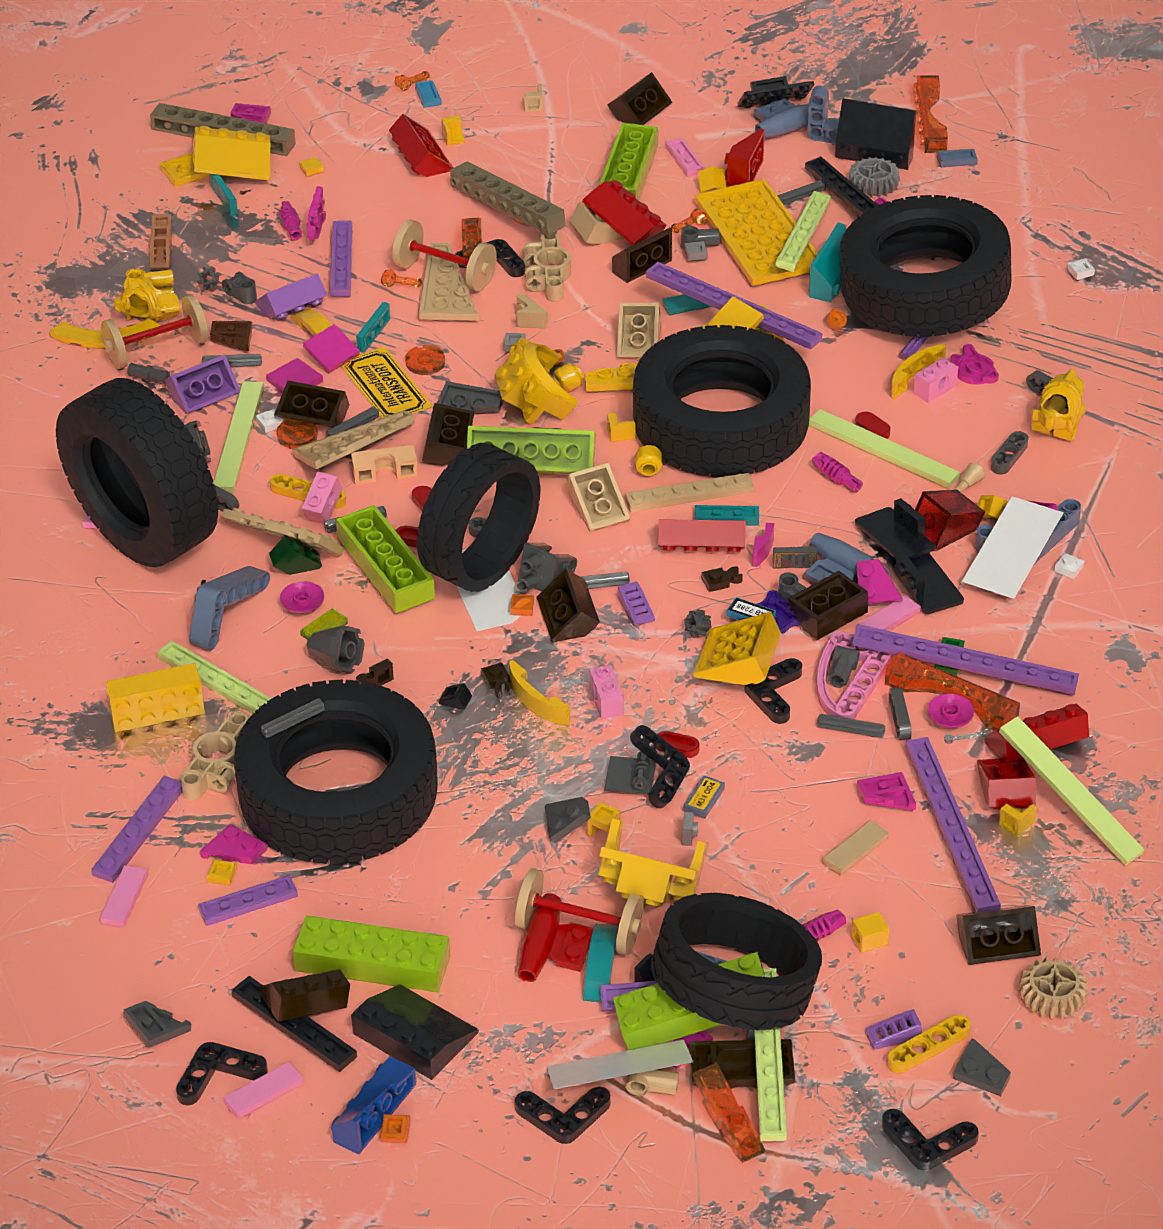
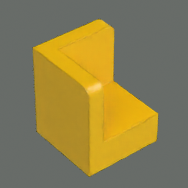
(452, 130)
(711, 179)
(620, 431)
(992, 505)
(601, 818)
(1017, 820)
(870, 932)

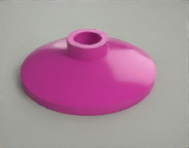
(302, 597)
(950, 710)

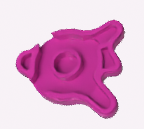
(316, 215)
(974, 367)

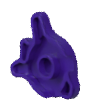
(785, 616)

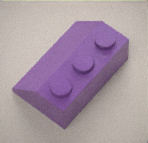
(292, 297)
(202, 384)

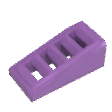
(634, 592)
(892, 1024)

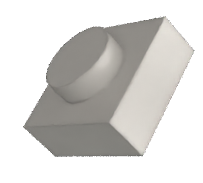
(696, 251)
(511, 338)
(689, 828)

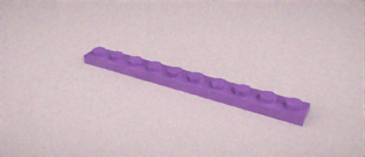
(718, 298)
(966, 659)
(952, 825)

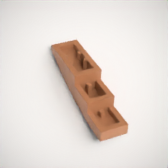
(161, 242)

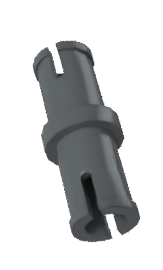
(148, 373)

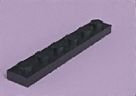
(840, 185)
(301, 1029)

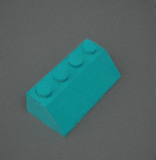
(825, 269)

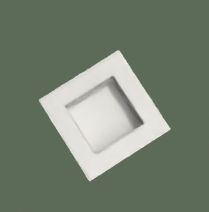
(1081, 269)
(268, 421)
(1069, 566)

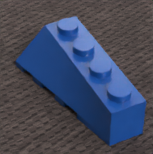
(377, 1097)

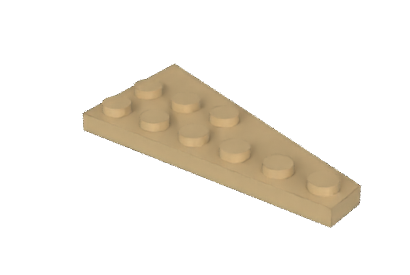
(445, 290)
(341, 444)
(304, 535)

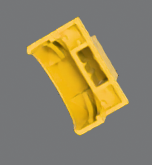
(527, 382)
(648, 876)

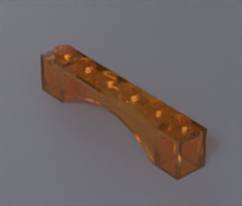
(932, 133)
(918, 676)

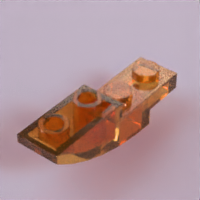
(471, 235)
(727, 1115)

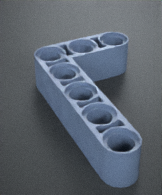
(825, 126)
(1066, 524)
(217, 594)

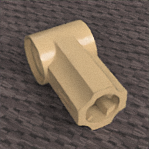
(653, 1081)

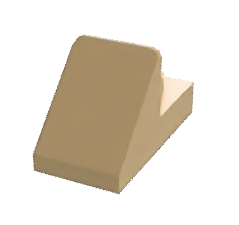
(530, 313)

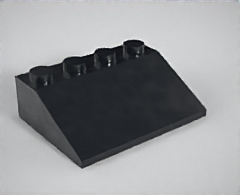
(875, 132)
(412, 1029)

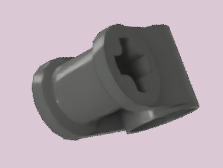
(241, 288)

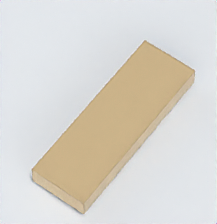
(855, 848)

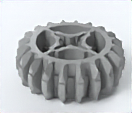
(875, 176)

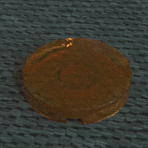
(425, 360)
(296, 433)

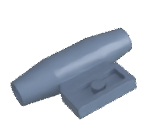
(781, 117)
(836, 557)

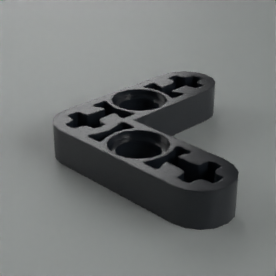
(507, 264)
(787, 671)
(669, 766)
(211, 1063)
(566, 1120)
(931, 1146)

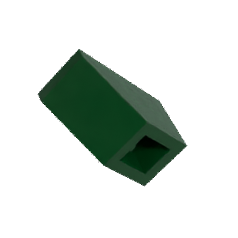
(294, 557)

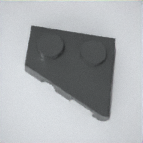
(566, 816)
(154, 1024)
(981, 1069)

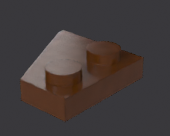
(232, 333)

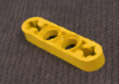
(285, 485)
(926, 1041)

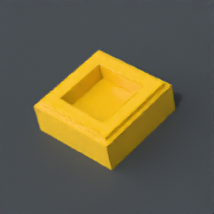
(311, 166)
(222, 872)

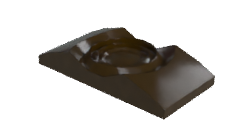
(737, 1060)

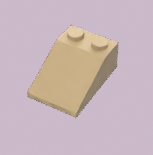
(592, 227)
(637, 328)
(597, 497)

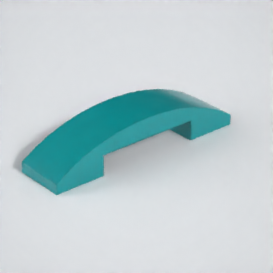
(600, 960)

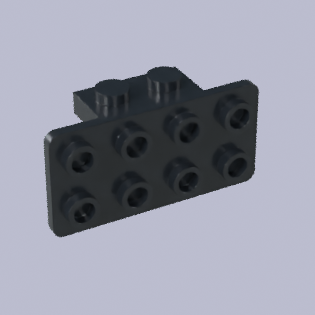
(774, 89)
(897, 530)
(926, 582)

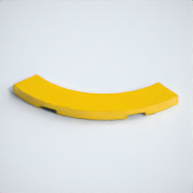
(93, 338)

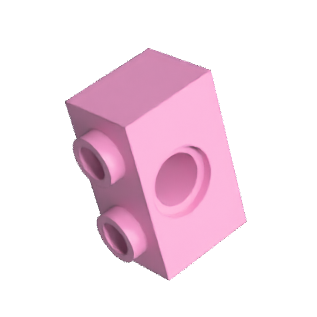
(935, 380)
(322, 497)
(606, 691)

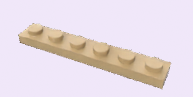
(689, 492)

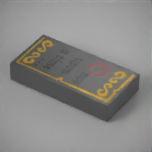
(794, 557)

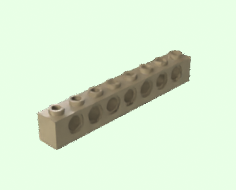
(184, 120)
(508, 198)

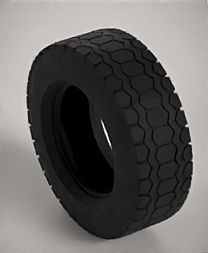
(926, 301)
(721, 440)
(137, 472)
(348, 821)

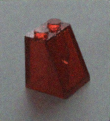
(948, 516)

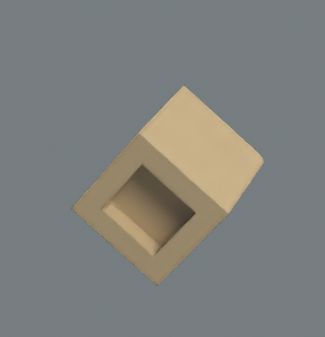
(533, 100)

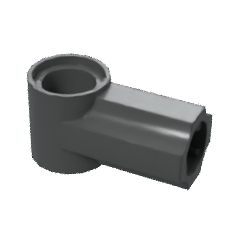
(693, 234)
(789, 585)
(843, 663)

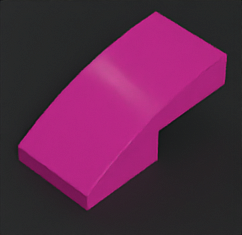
(763, 545)

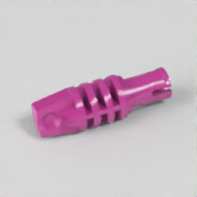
(290, 220)
(836, 471)
(825, 924)

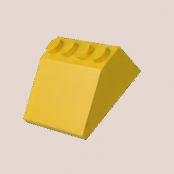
(231, 153)
(739, 651)

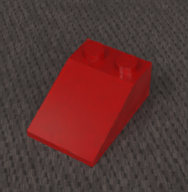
(745, 159)
(1007, 783)

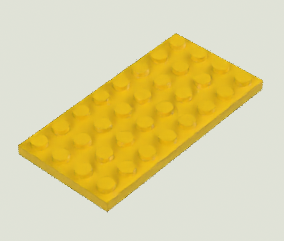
(753, 229)

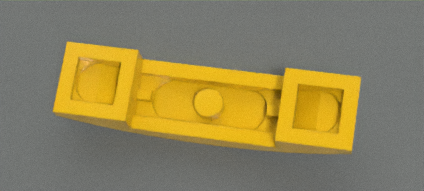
(312, 320)
(913, 365)
(551, 710)

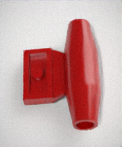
(548, 939)

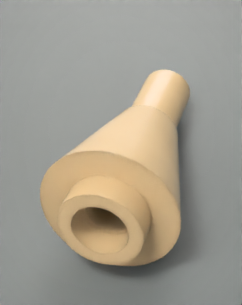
(972, 475)

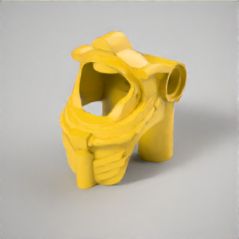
(147, 297)
(1054, 417)

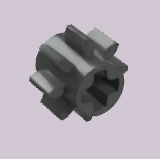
(215, 278)
(697, 623)

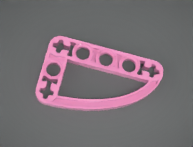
(870, 660)

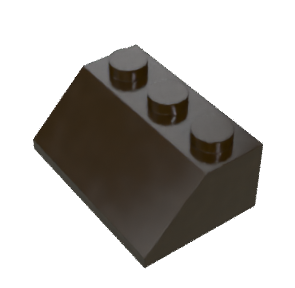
(640, 101)
(640, 257)
(312, 404)
(446, 433)
(829, 604)
(568, 607)
(999, 934)
(306, 995)

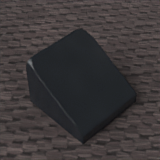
(456, 696)
(643, 970)

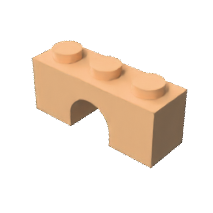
(397, 459)

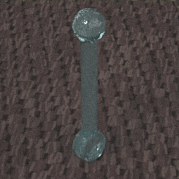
(950, 738)

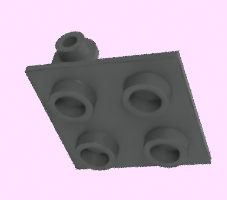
(630, 774)

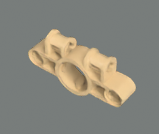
(547, 277)
(213, 773)

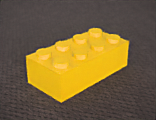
(155, 697)

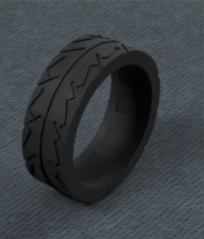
(453, 503)
(726, 994)

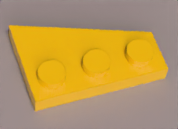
(611, 379)

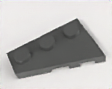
(470, 398)

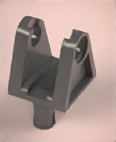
(541, 567)

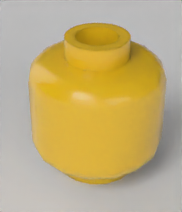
(568, 377)
(648, 460)

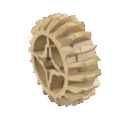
(1068, 991)

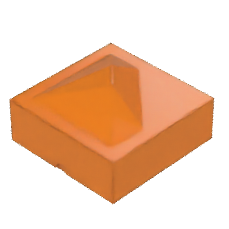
(522, 605)
(395, 1128)

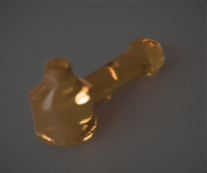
(405, 82)
(697, 216)
(389, 278)

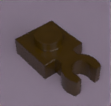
(719, 579)
(378, 673)
(498, 678)

